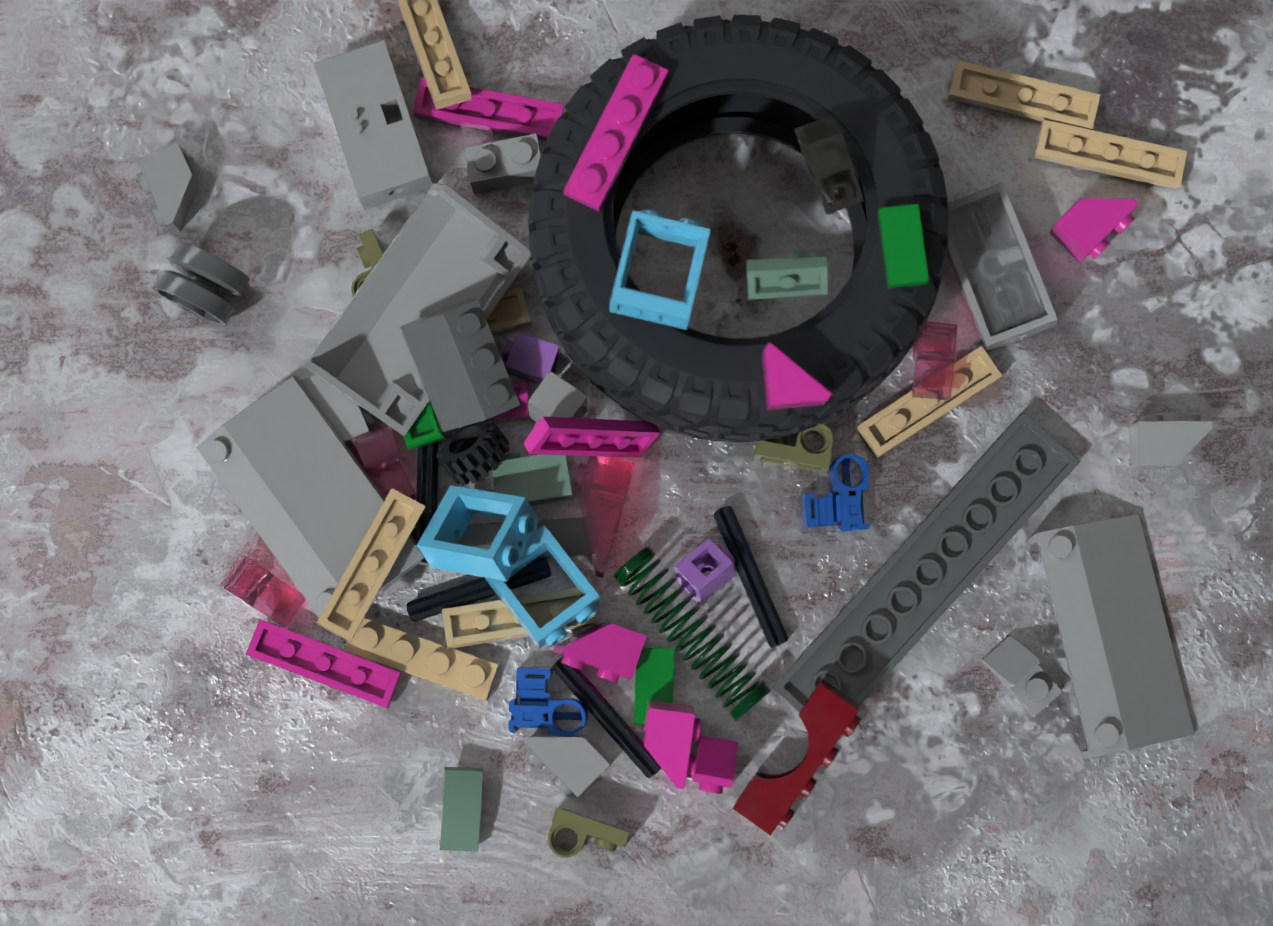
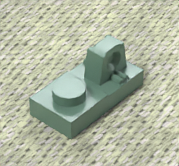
(785, 277)

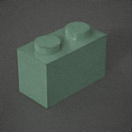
(536, 477)

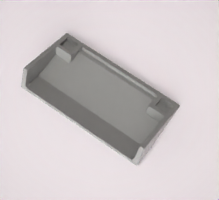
(433, 262)
(300, 489)
(1114, 635)

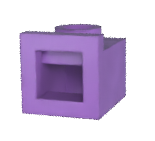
(702, 559)

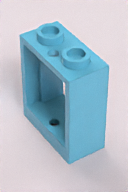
(649, 306)
(451, 520)
(580, 611)

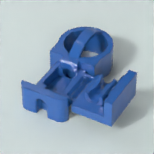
(841, 508)
(535, 704)

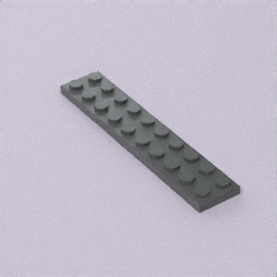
(932, 566)

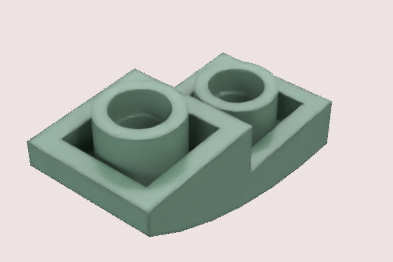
(461, 809)

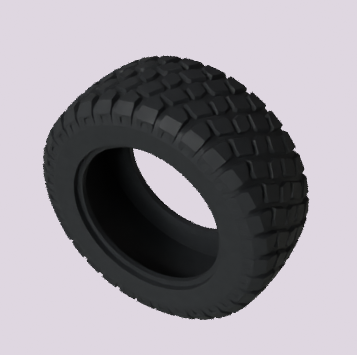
(762, 84)

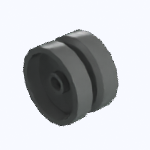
(202, 280)

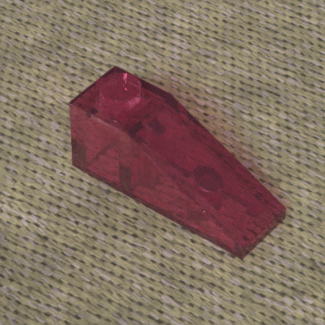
(602, 499)

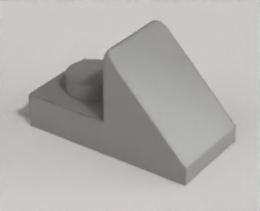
(1021, 675)

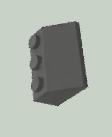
(460, 365)

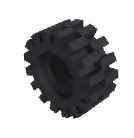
(473, 451)

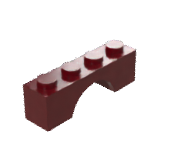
(769, 796)

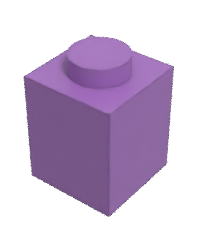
(530, 357)

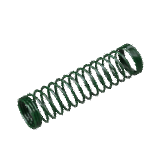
(758, 689)

